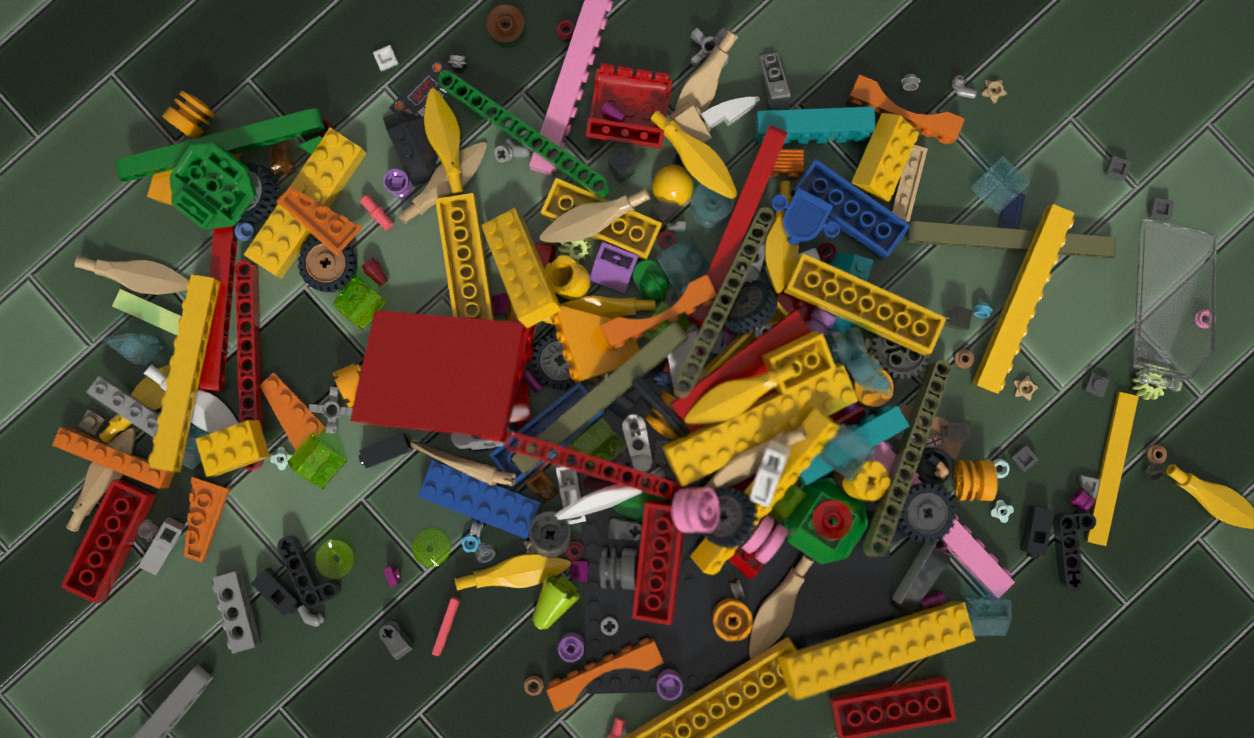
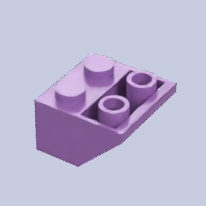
(613, 267)

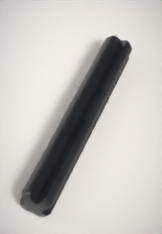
(657, 402)

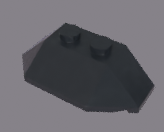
(412, 145)

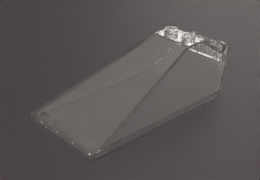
(1174, 302)

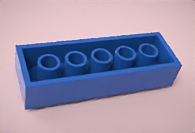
(854, 210)
(503, 456)
(479, 500)

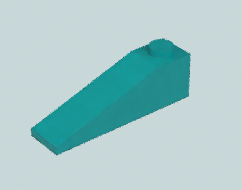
(853, 265)

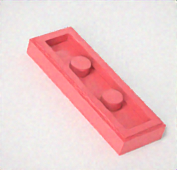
(446, 625)

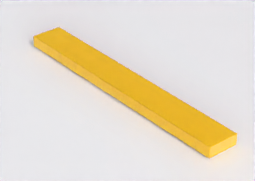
(1112, 466)

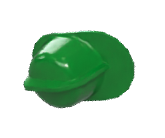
(650, 280)

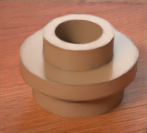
(958, 359)
(1151, 454)
(533, 691)

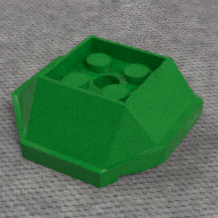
(194, 189)
(800, 525)

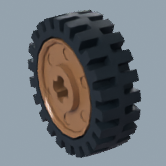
(327, 278)

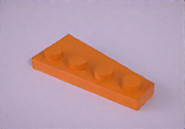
(324, 224)
(291, 411)
(204, 515)

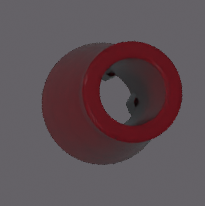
(374, 270)

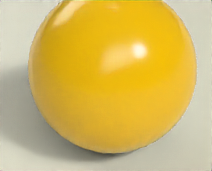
(673, 184)

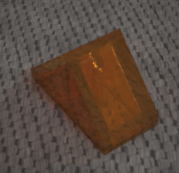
(281, 160)
(542, 486)

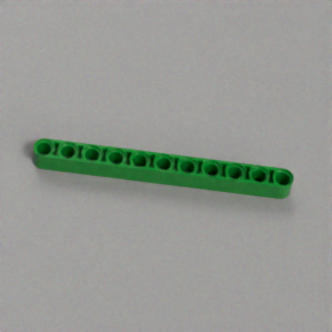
(529, 140)
(233, 141)

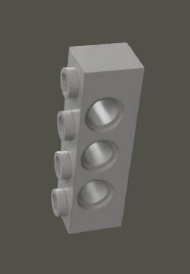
(125, 404)
(245, 618)

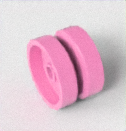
(696, 510)
(765, 539)

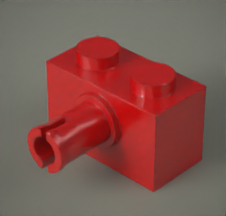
(522, 407)

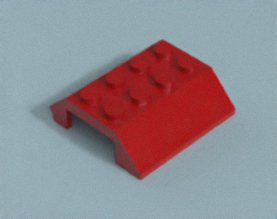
(633, 94)

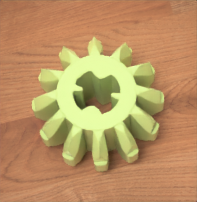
(575, 249)
(1148, 391)

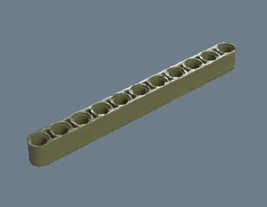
(1005, 239)
(722, 310)
(605, 393)
(901, 463)

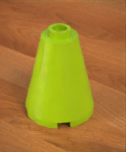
(554, 600)

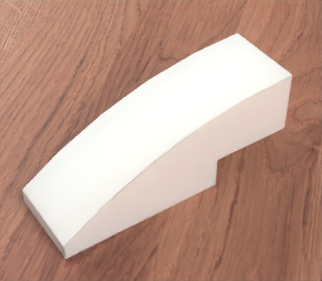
(729, 111)
(769, 473)
(569, 489)

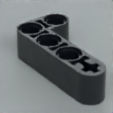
(627, 400)
(1073, 549)
(305, 570)
(925, 579)

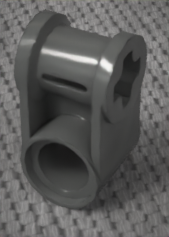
(622, 529)
(396, 642)

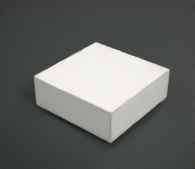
(385, 58)

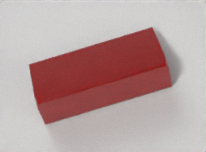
(853, 418)
(746, 562)

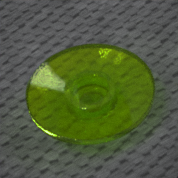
(440, 544)
(325, 559)

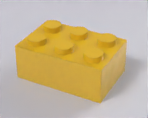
(808, 358)
(232, 448)

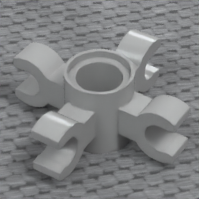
(703, 41)
(331, 426)

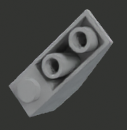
(774, 82)
(161, 545)

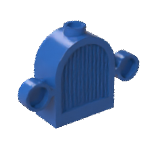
(804, 217)

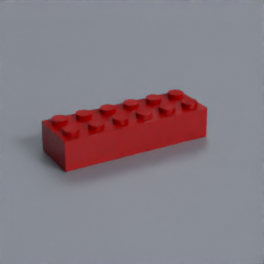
(108, 540)
(658, 564)
(892, 708)

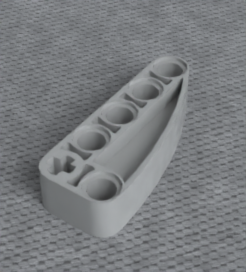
(176, 705)

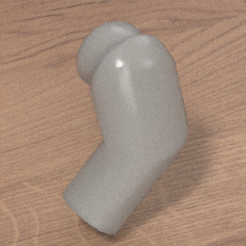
(960, 89)
(519, 150)
(310, 619)

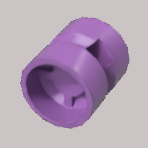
(397, 183)
(820, 321)
(571, 646)
(669, 684)

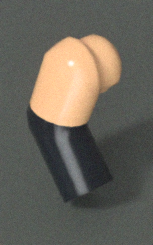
(942, 470)

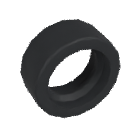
(947, 462)

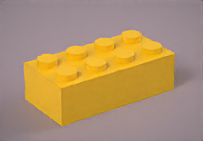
(885, 157)

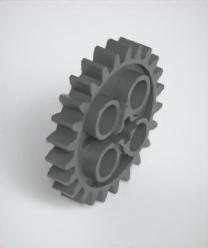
(905, 366)

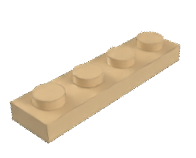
(909, 183)

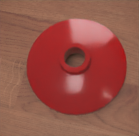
(828, 511)

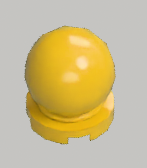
(568, 278)

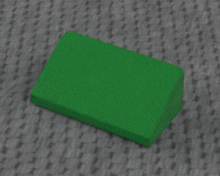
(310, 146)

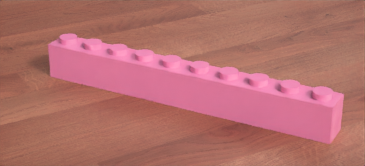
(571, 79)
(959, 540)

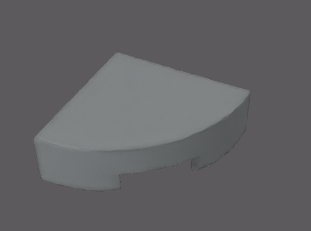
(680, 226)
(1089, 484)

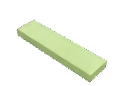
(147, 311)

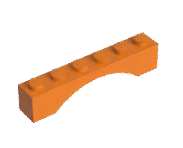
(941, 126)
(622, 329)
(110, 457)
(642, 657)

